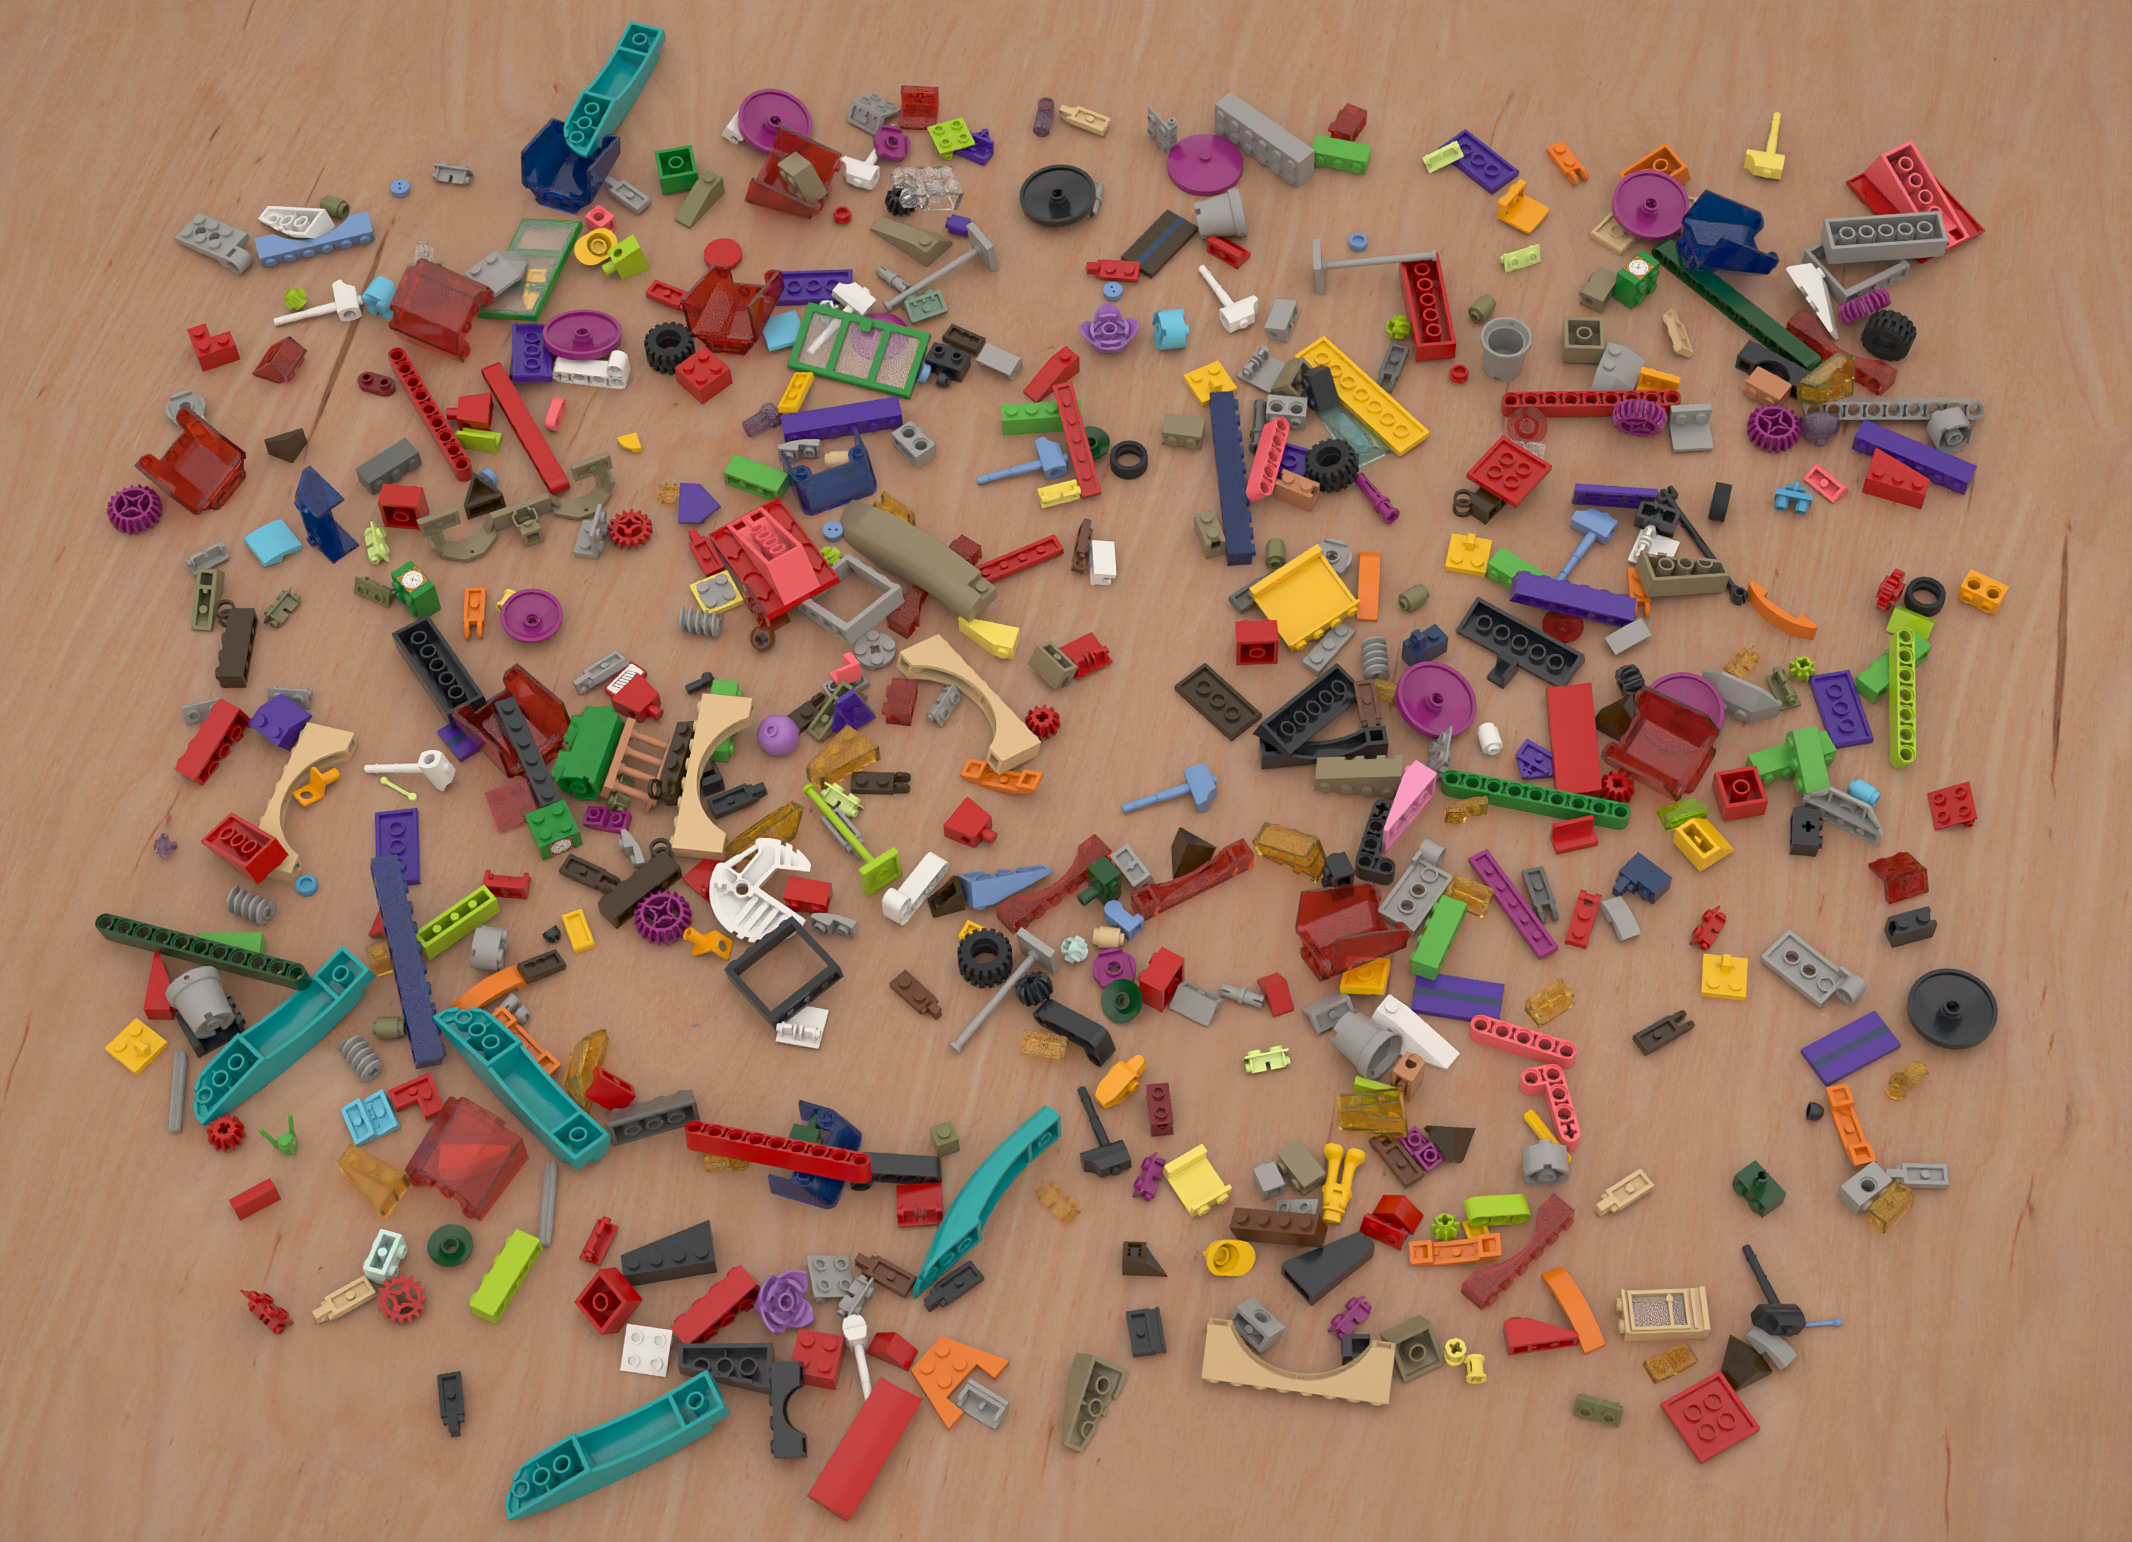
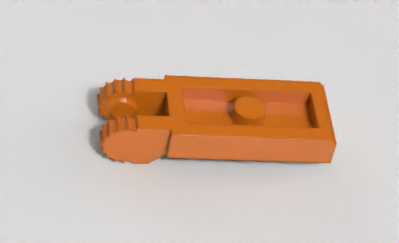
(1567, 162)
(1636, 591)
(474, 611)

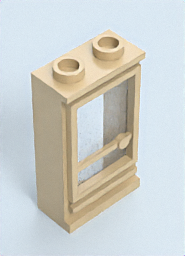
(1663, 1314)

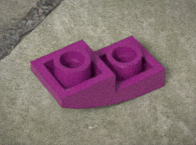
(604, 820)
(1421, 1150)

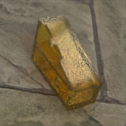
(1291, 847)
(1373, 1112)

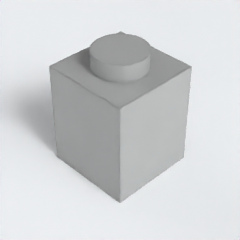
(1268, 1180)

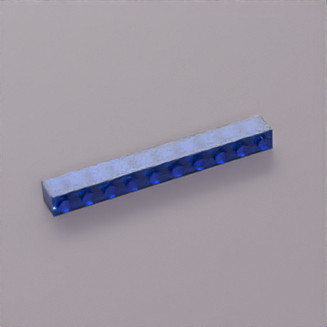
(1230, 478)
(406, 961)

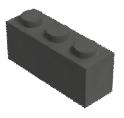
(388, 466)

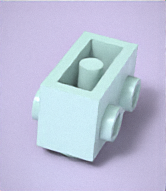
(385, 1257)

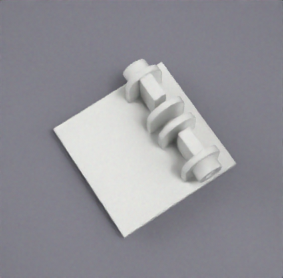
(1653, 543)
(804, 1028)
(646, 1350)

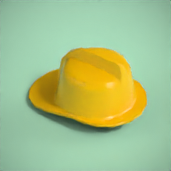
(594, 246)
(1229, 1257)

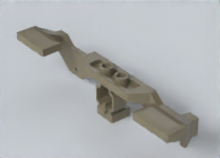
(522, 514)

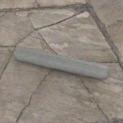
(177, 1092)
(548, 1203)

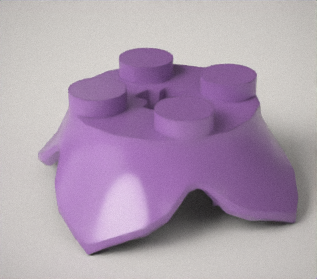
(1109, 330)
(789, 1289)

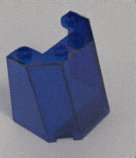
(560, 175)
(1721, 238)

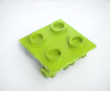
(950, 137)

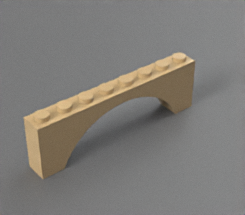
(938, 662)
(717, 720)
(316, 747)
(1232, 1361)

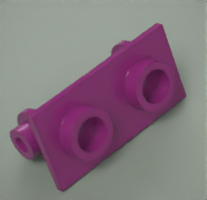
(1152, 1169)
(1355, 1310)

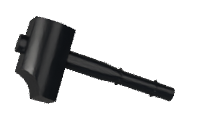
(1109, 1157)
(1773, 1317)

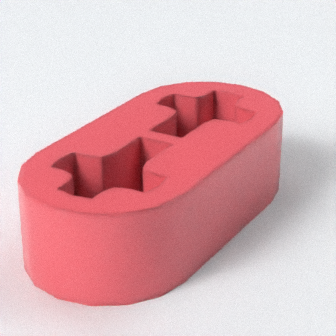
(555, 414)

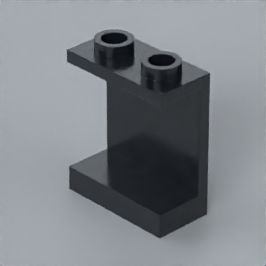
(205, 1045)

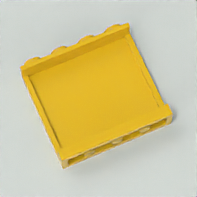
(1304, 598)

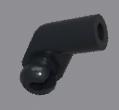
(705, 681)

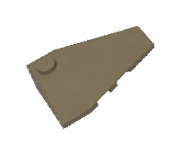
(914, 241)
(1089, 1393)

